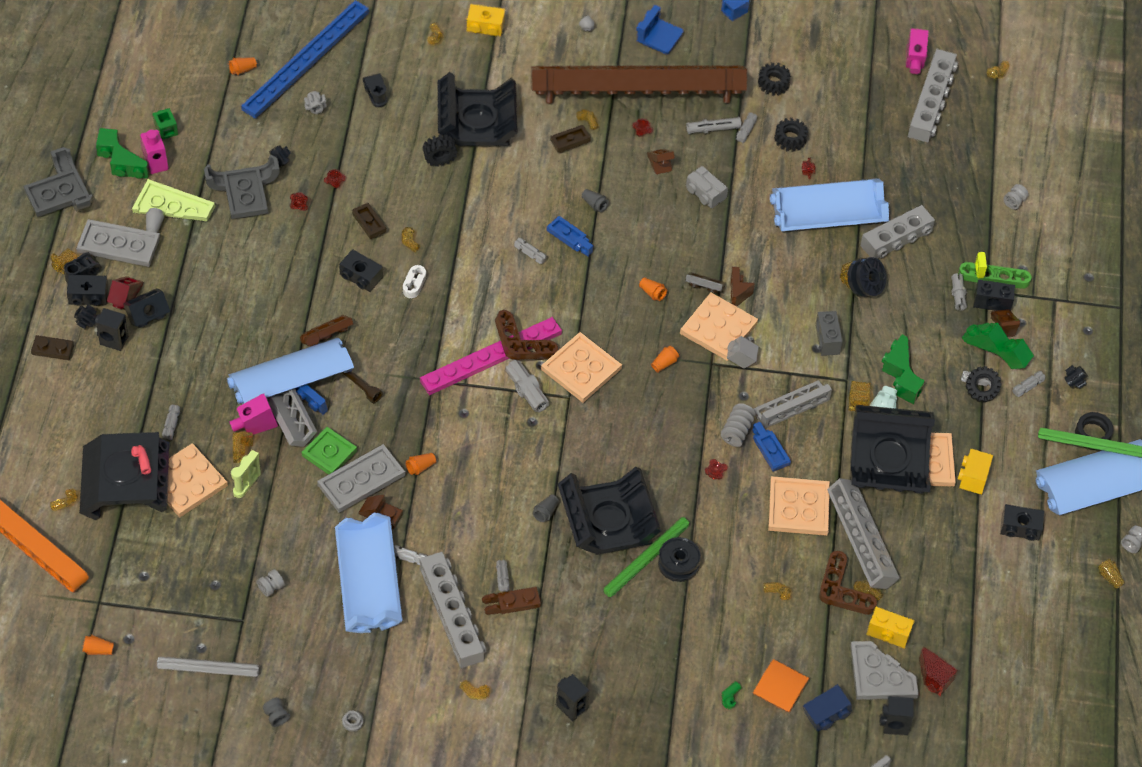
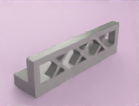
(793, 406)
(287, 419)

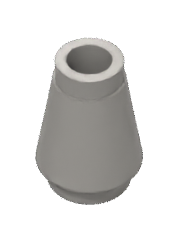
(154, 219)

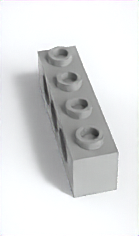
(897, 232)

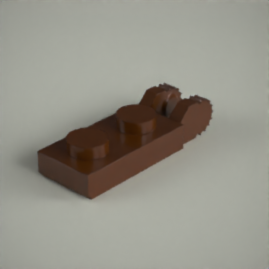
(325, 330)
(512, 601)

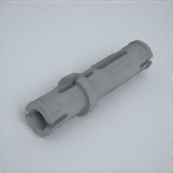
(713, 125)

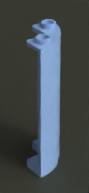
(829, 204)
(291, 371)
(1090, 480)
(368, 574)

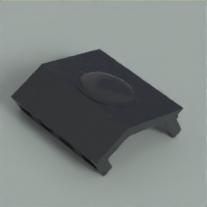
(477, 115)
(891, 448)
(115, 477)
(611, 513)

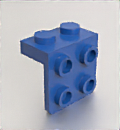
(657, 33)

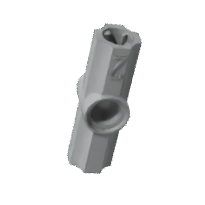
(527, 386)

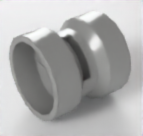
(1014, 199)
(1133, 541)
(270, 582)

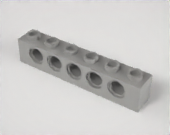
(932, 96)
(863, 534)
(465, 653)

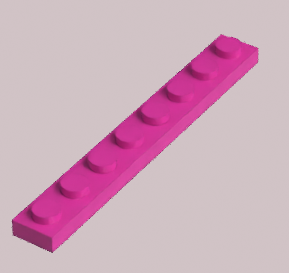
(484, 358)

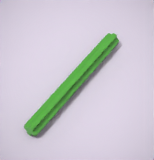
(1090, 442)
(644, 558)

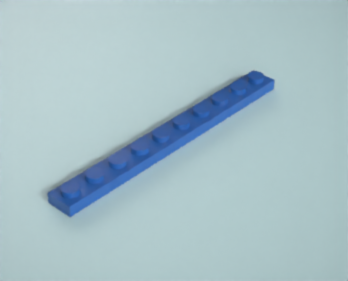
(304, 59)

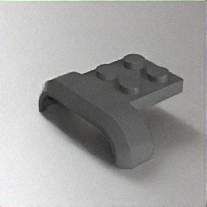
(244, 187)
(59, 190)

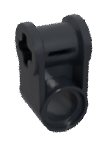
(376, 89)
(82, 266)

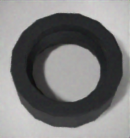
(1097, 419)

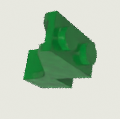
(122, 161)
(993, 339)
(897, 365)

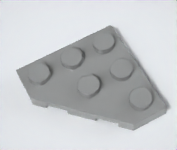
(879, 674)

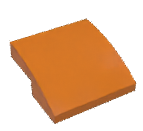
(781, 686)

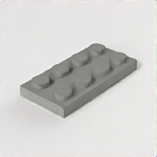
(118, 242)
(361, 478)

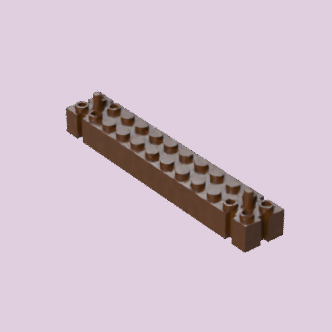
(678, 78)

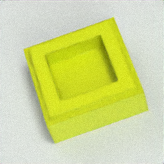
(980, 265)

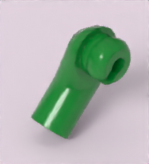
(728, 695)

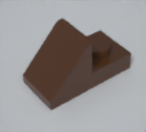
(661, 160)
(739, 290)
(1007, 321)
(377, 504)

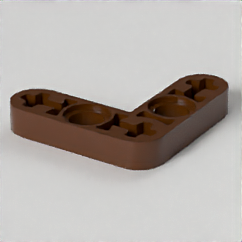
(543, 348)
(839, 592)

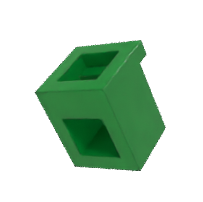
(165, 123)

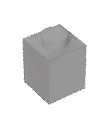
(742, 352)

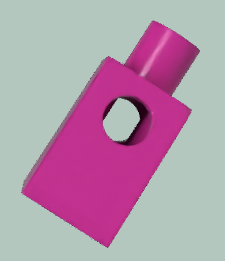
(916, 54)
(151, 144)
(254, 416)

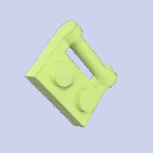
(248, 471)

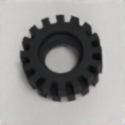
(774, 86)
(791, 142)
(439, 150)
(983, 395)

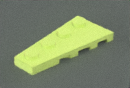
(172, 202)

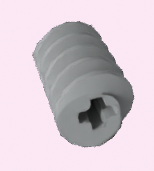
(738, 424)

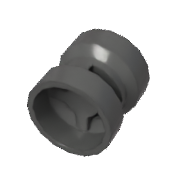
(276, 712)

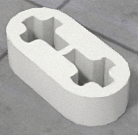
(410, 280)

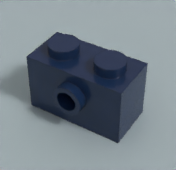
(827, 708)

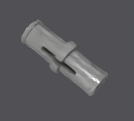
(959, 291)

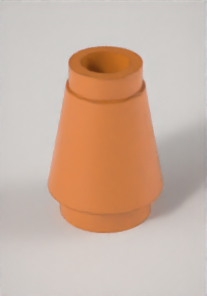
(241, 65)
(654, 289)
(666, 358)
(419, 463)
(97, 646)

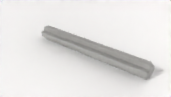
(208, 666)

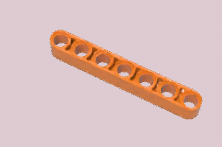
(41, 549)

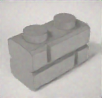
(706, 187)

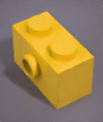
(490, 24)
(975, 472)
(890, 627)

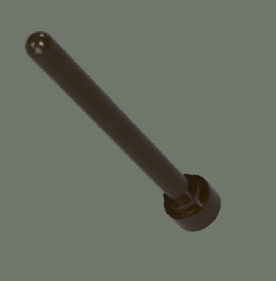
(372, 393)

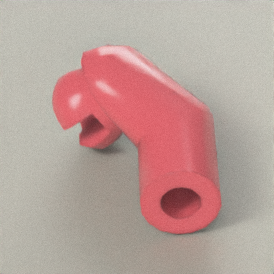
(143, 458)

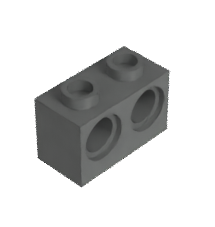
(828, 333)

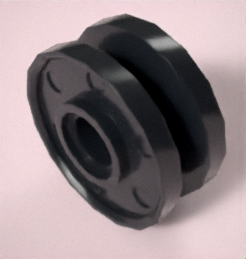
(867, 277)
(676, 549)

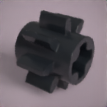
(281, 154)
(85, 316)
(1076, 376)

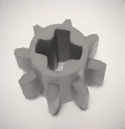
(315, 102)

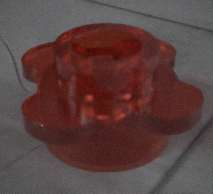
(642, 127)
(808, 168)
(334, 178)
(298, 197)
(715, 474)

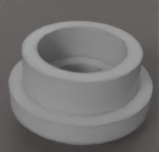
(352, 715)

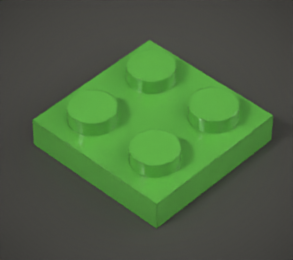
(329, 451)

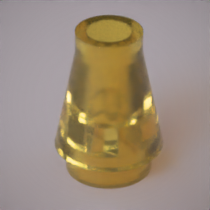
(1111, 573)

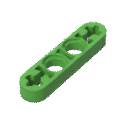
(994, 276)

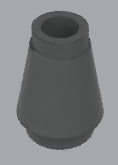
(596, 201)
(545, 509)

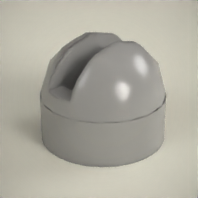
(587, 23)

